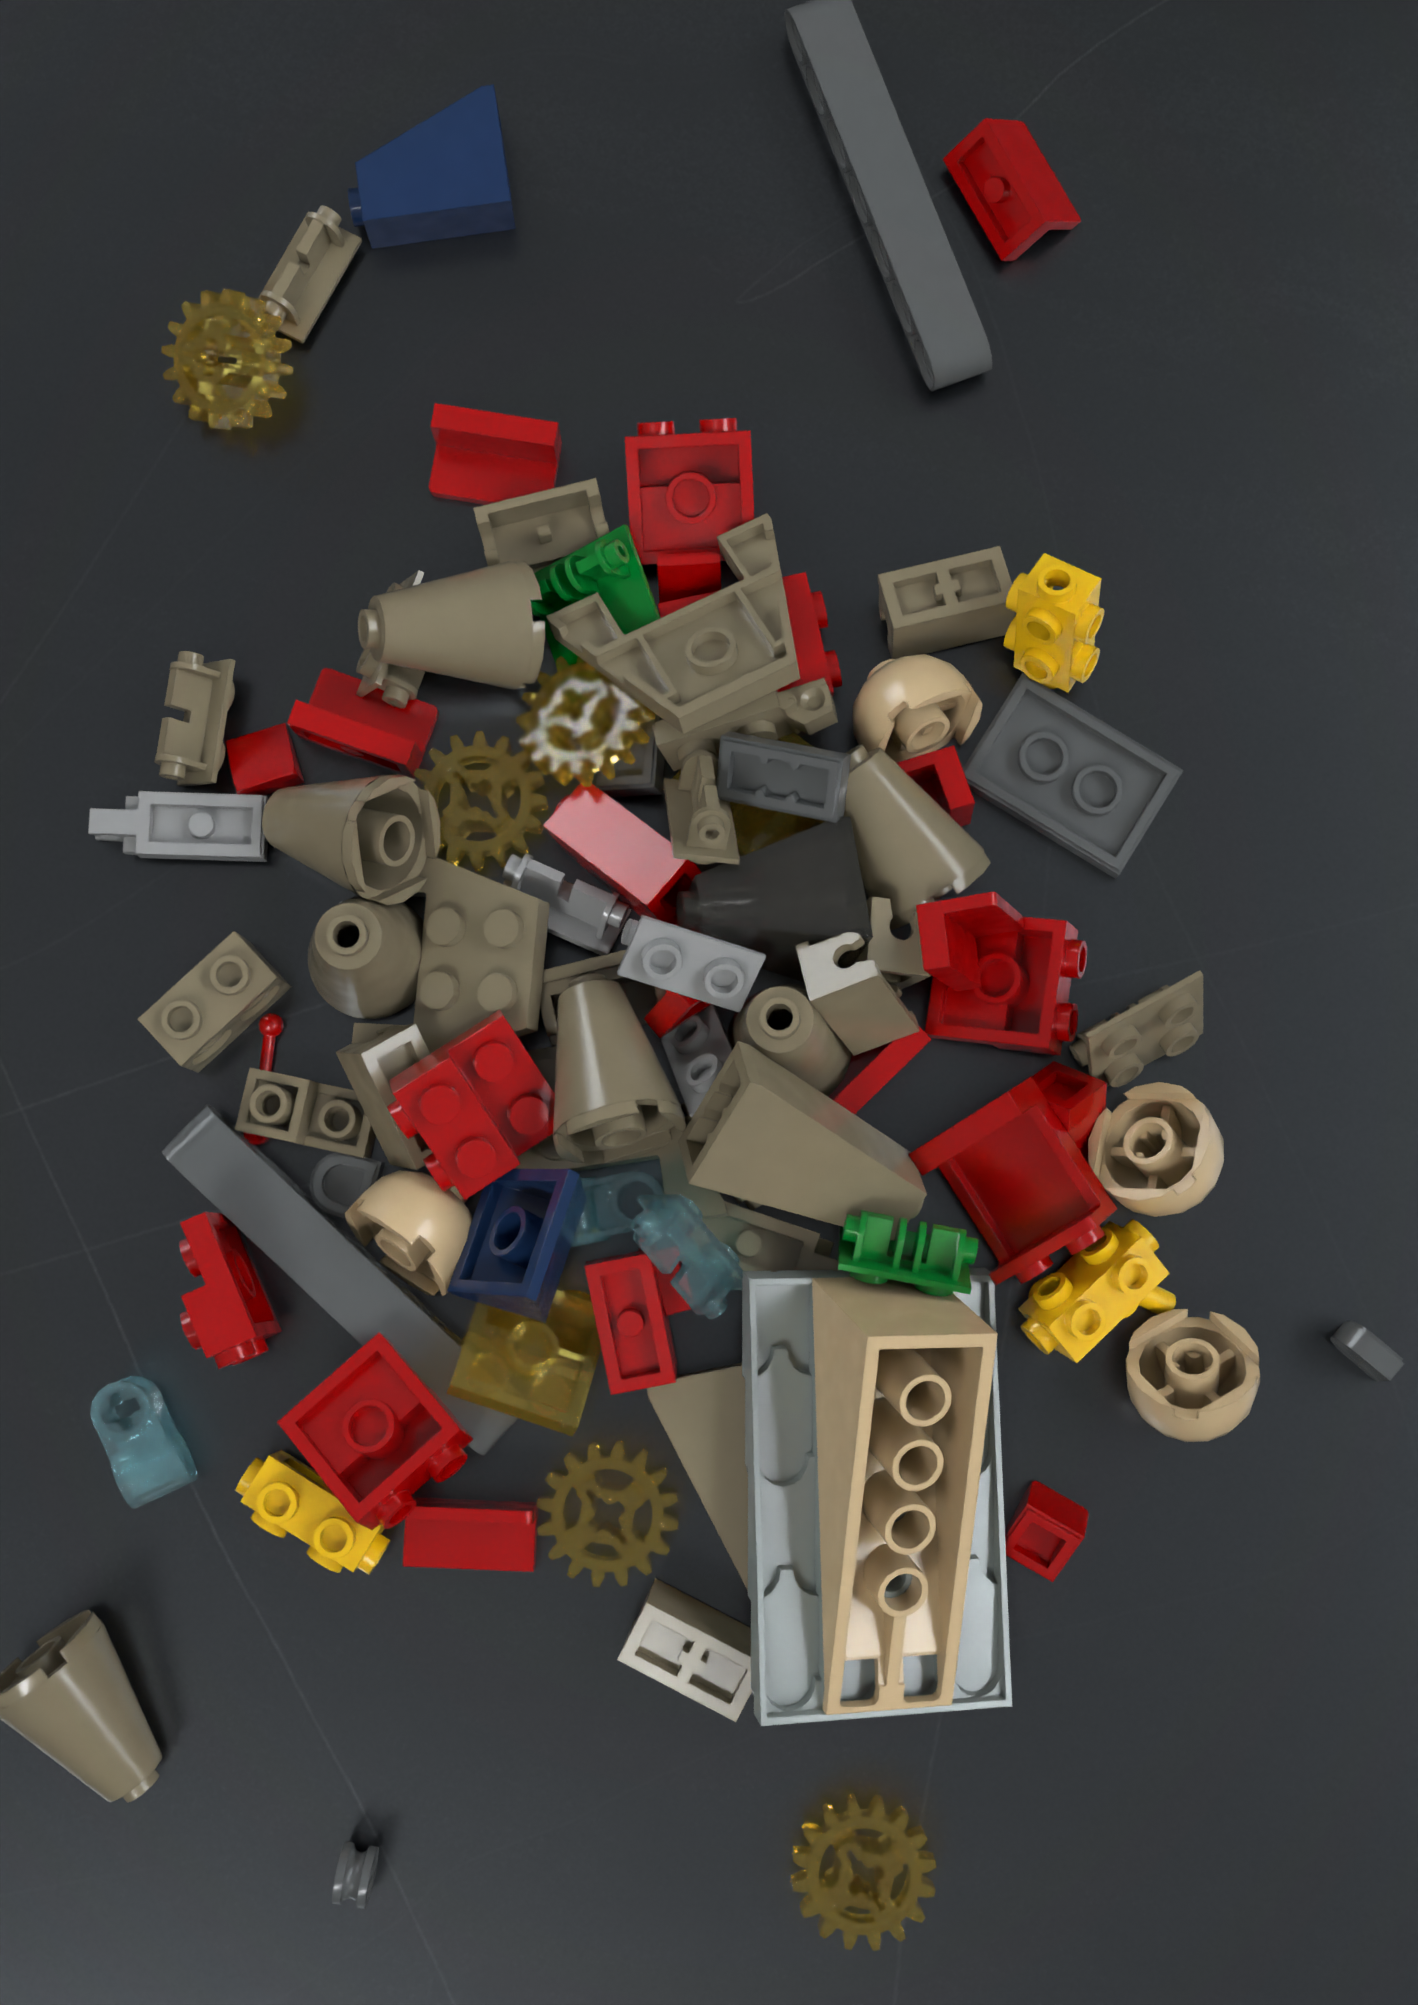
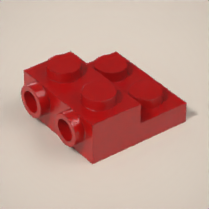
(687, 486)
(1021, 991)
(474, 1105)
(232, 1309)
(377, 1434)

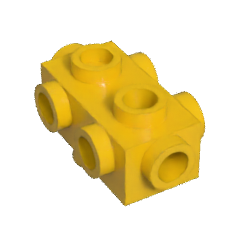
(1055, 627)
(1096, 1291)
(297, 1501)

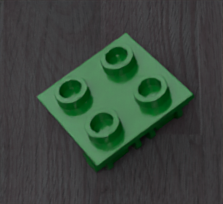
(603, 566)
(931, 1262)

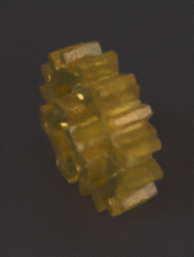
(227, 327)
(586, 718)
(496, 783)
(584, 1530)
(843, 1889)

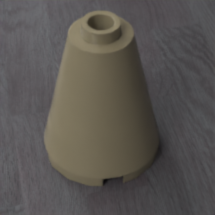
(461, 626)
(358, 833)
(905, 838)
(366, 957)
(793, 1034)
(608, 1077)
(82, 1709)

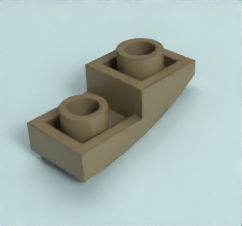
(305, 1113)

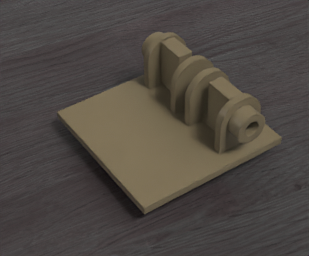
(1157, 1026)

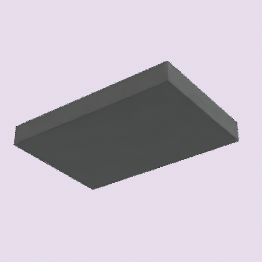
(1070, 776)

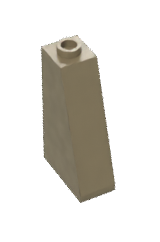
(794, 1148)
(707, 1428)

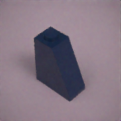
(437, 178)

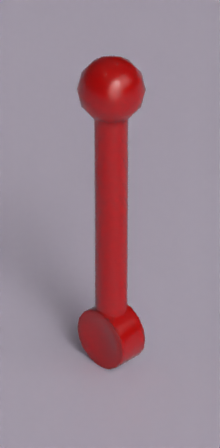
(270, 1026)

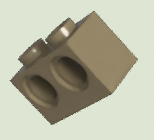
(214, 1002)

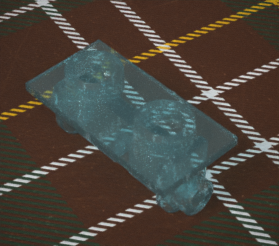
(674, 1232)

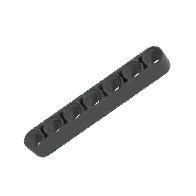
(888, 192)
(324, 1259)

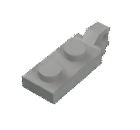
(186, 826)

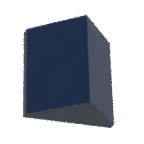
(520, 1241)

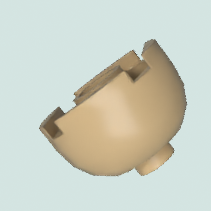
(914, 707)
(1157, 1150)
(414, 1227)
(1192, 1374)

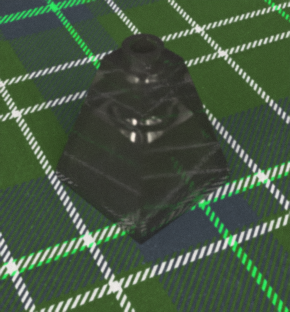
(783, 897)

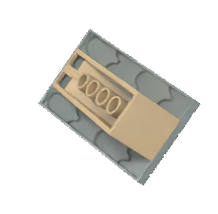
(873, 1498)

